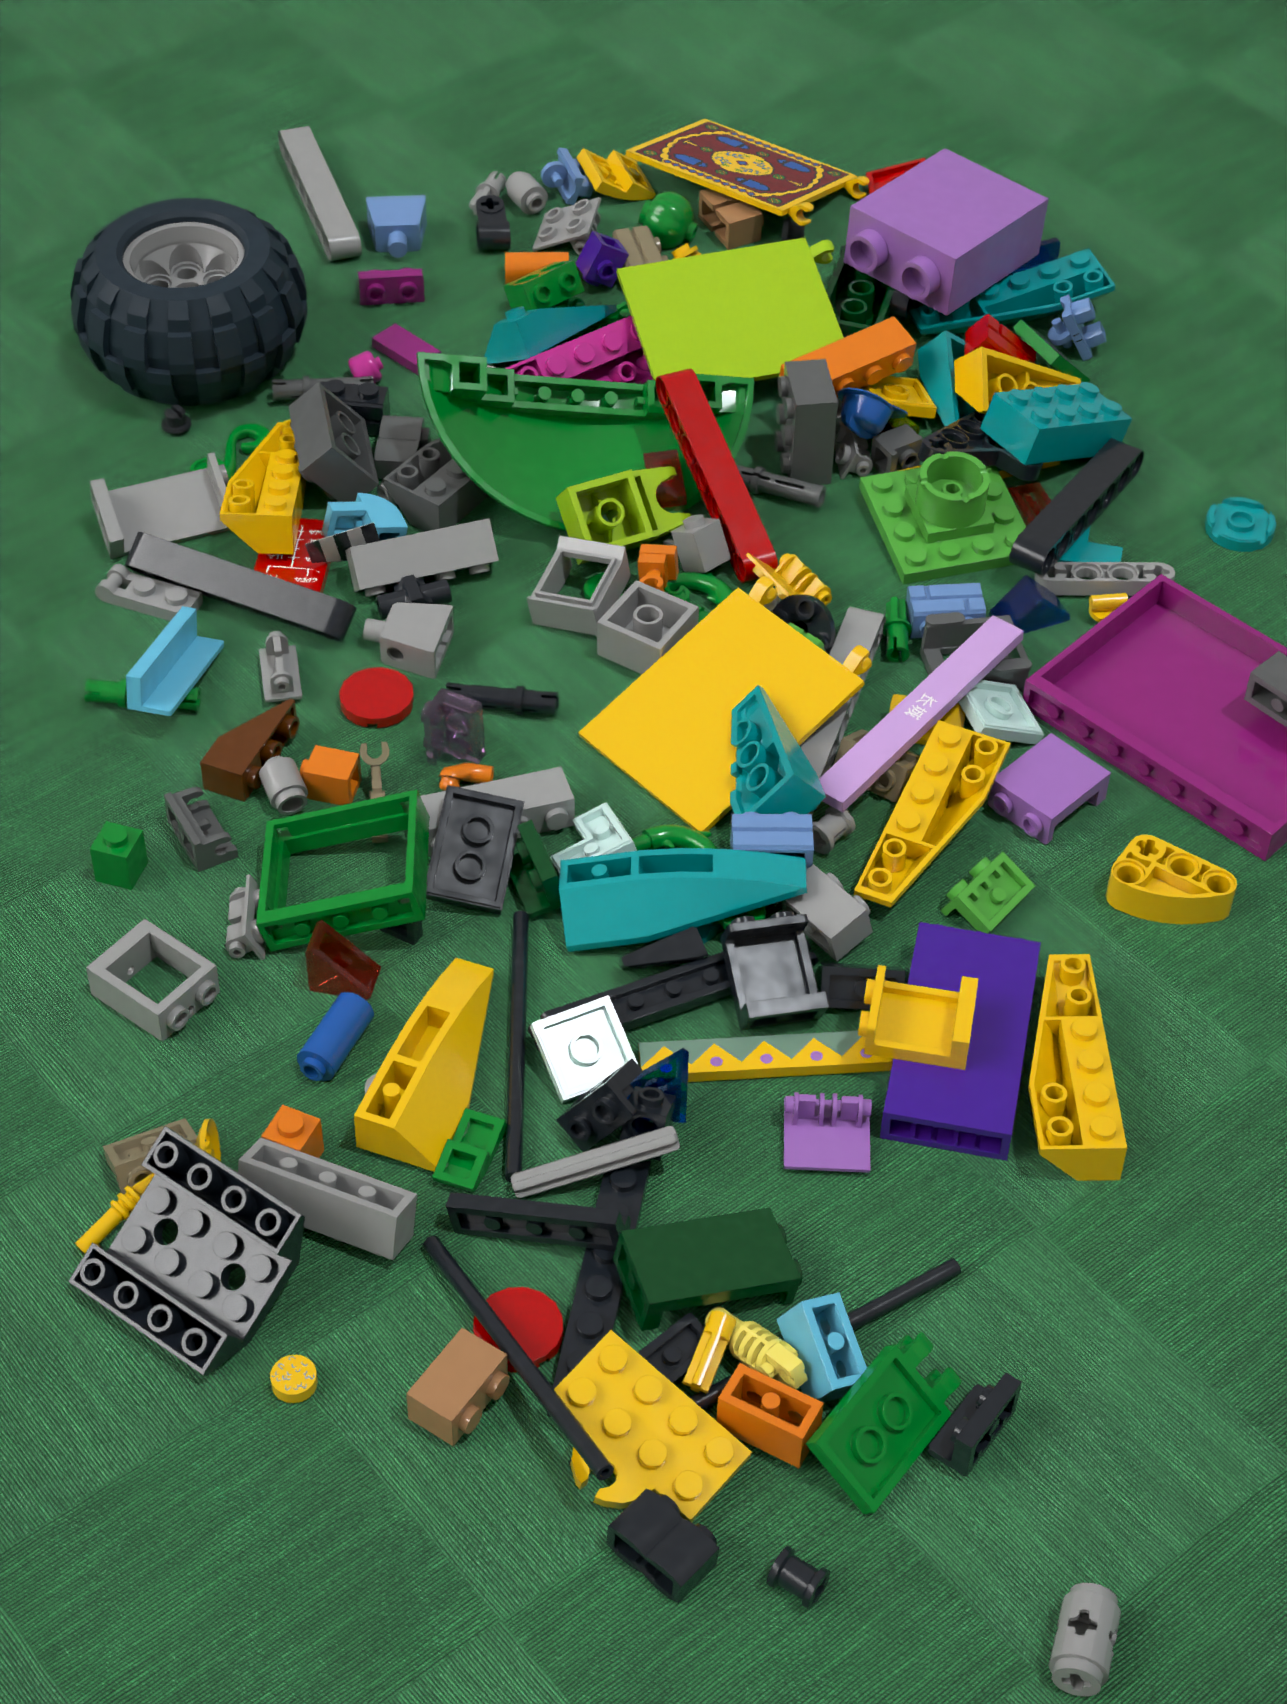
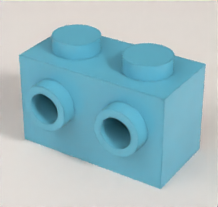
(825, 1345)

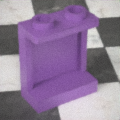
(1047, 787)

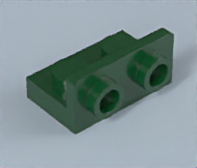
(534, 873)

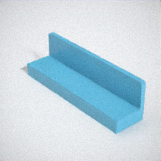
(171, 666)

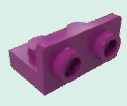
(391, 286)

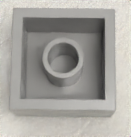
(643, 626)

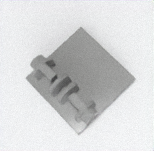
(569, 224)

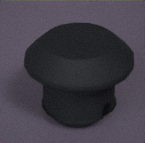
(792, 230)
(175, 420)

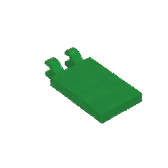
(884, 1422)

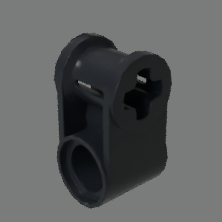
(492, 224)

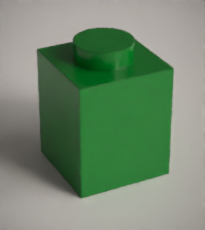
(119, 855)

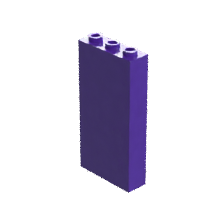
(974, 1106)

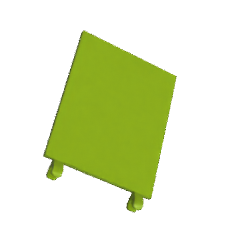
(732, 309)

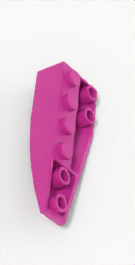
(601, 355)

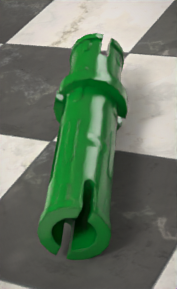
(116, 693)

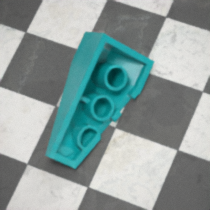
(938, 376)
(769, 762)

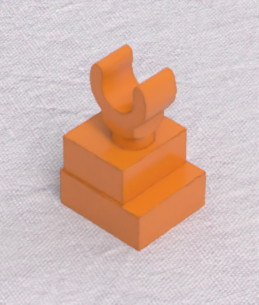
(657, 565)

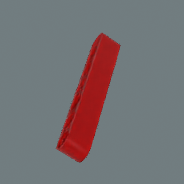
(715, 471)

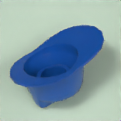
(866, 412)

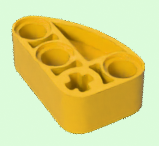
(1169, 884)

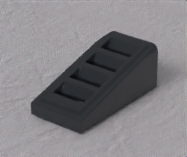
(675, 949)

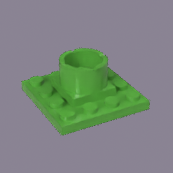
(944, 517)

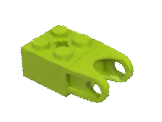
(627, 502)

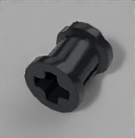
(798, 1577)

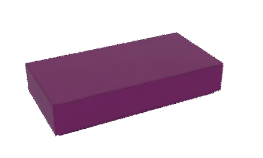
(401, 346)

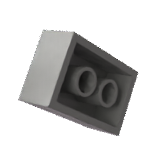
(806, 421)
(332, 445)

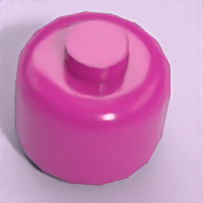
(366, 365)

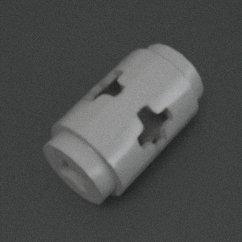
(1085, 1639)

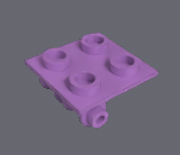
(827, 1133)

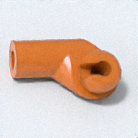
(465, 772)

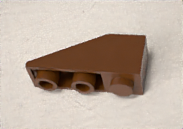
(238, 755)

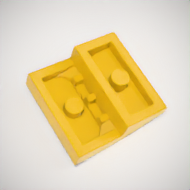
(616, 176)

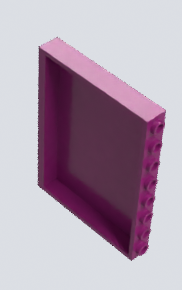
(1165, 703)

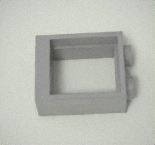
(133, 952)

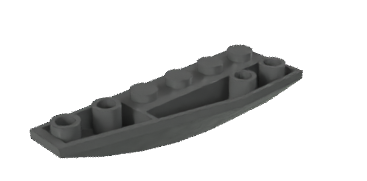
(433, 489)

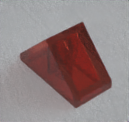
(338, 965)

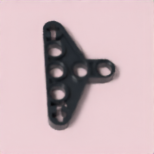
(968, 438)

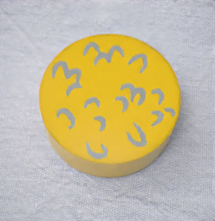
(293, 1378)

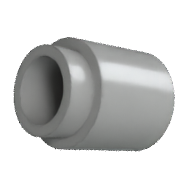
(526, 192)
(284, 785)

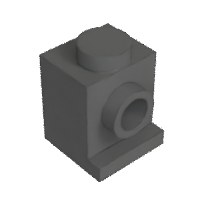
(896, 449)

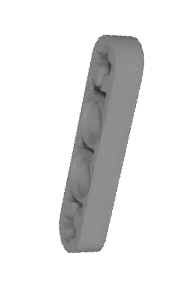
(1066, 577)

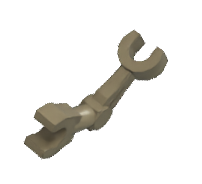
(376, 778)

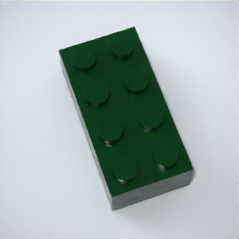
(857, 298)

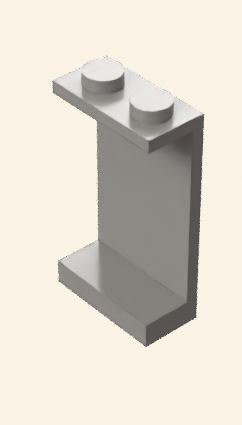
(167, 508)

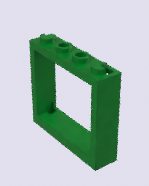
(351, 912)

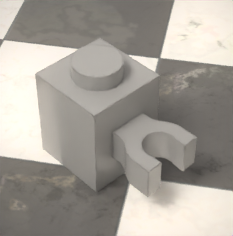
(700, 544)

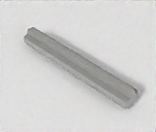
(595, 1162)

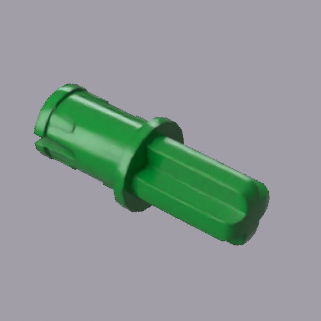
(897, 629)

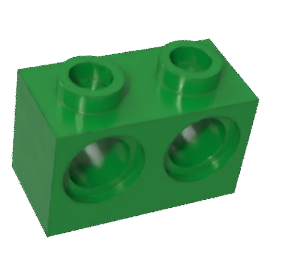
(545, 286)

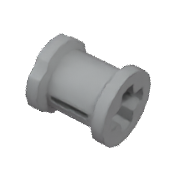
(831, 828)

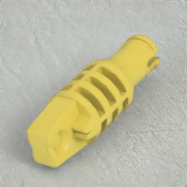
(765, 1352)

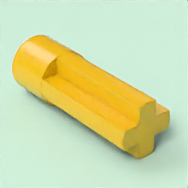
(709, 1351)

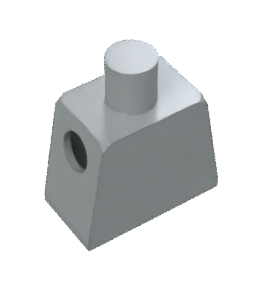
(413, 636)

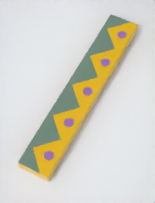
(769, 1056)

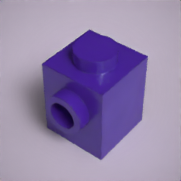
(601, 259)

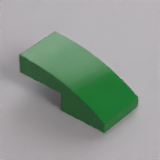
(470, 1151)

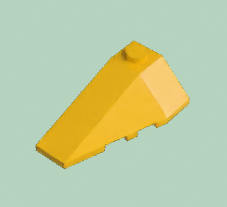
(988, 371)

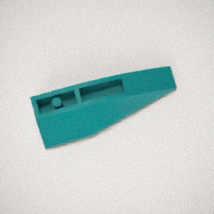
(1024, 295)
(666, 891)

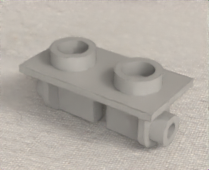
(851, 452)
(279, 669)
(244, 934)

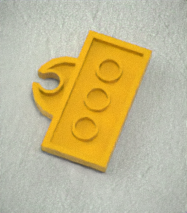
(647, 1431)

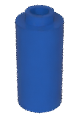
(335, 1036)

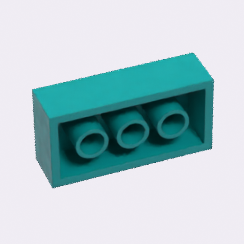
(1054, 422)

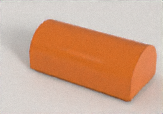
(522, 263)

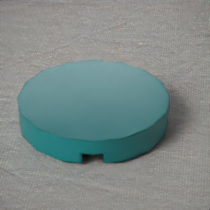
(1240, 524)

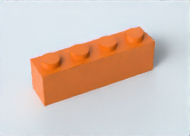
(866, 355)

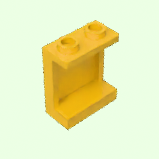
(918, 1021)

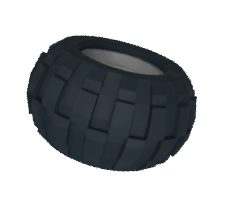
(188, 301)

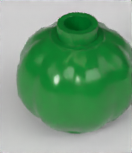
(670, 219)

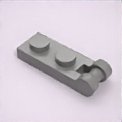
(145, 594)

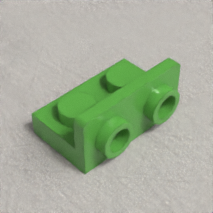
(990, 893)

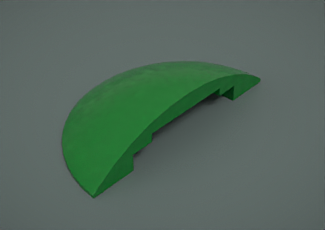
(540, 434)

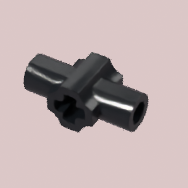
(414, 591)

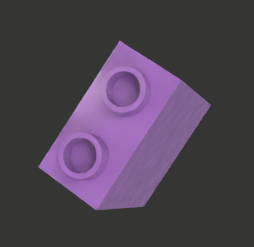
(945, 231)

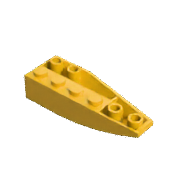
(267, 495)
(934, 806)
(428, 1071)
(1073, 1076)

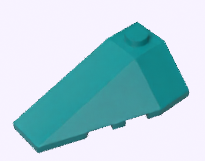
(536, 330)

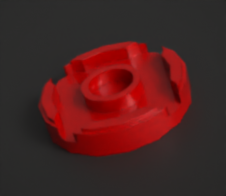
(376, 697)
(531, 1320)

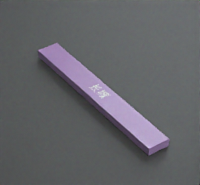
(918, 712)

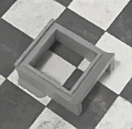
(575, 613)

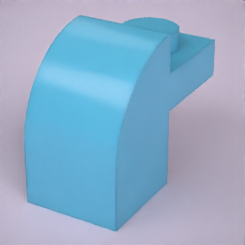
(366, 510)

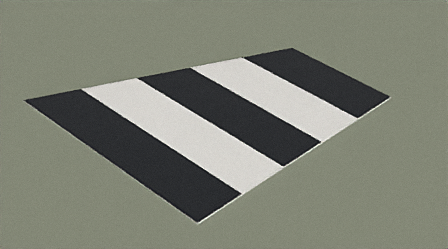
(333, 547)

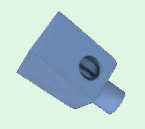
(397, 223)

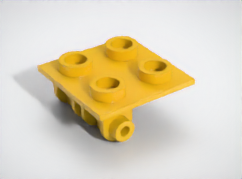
(793, 578)

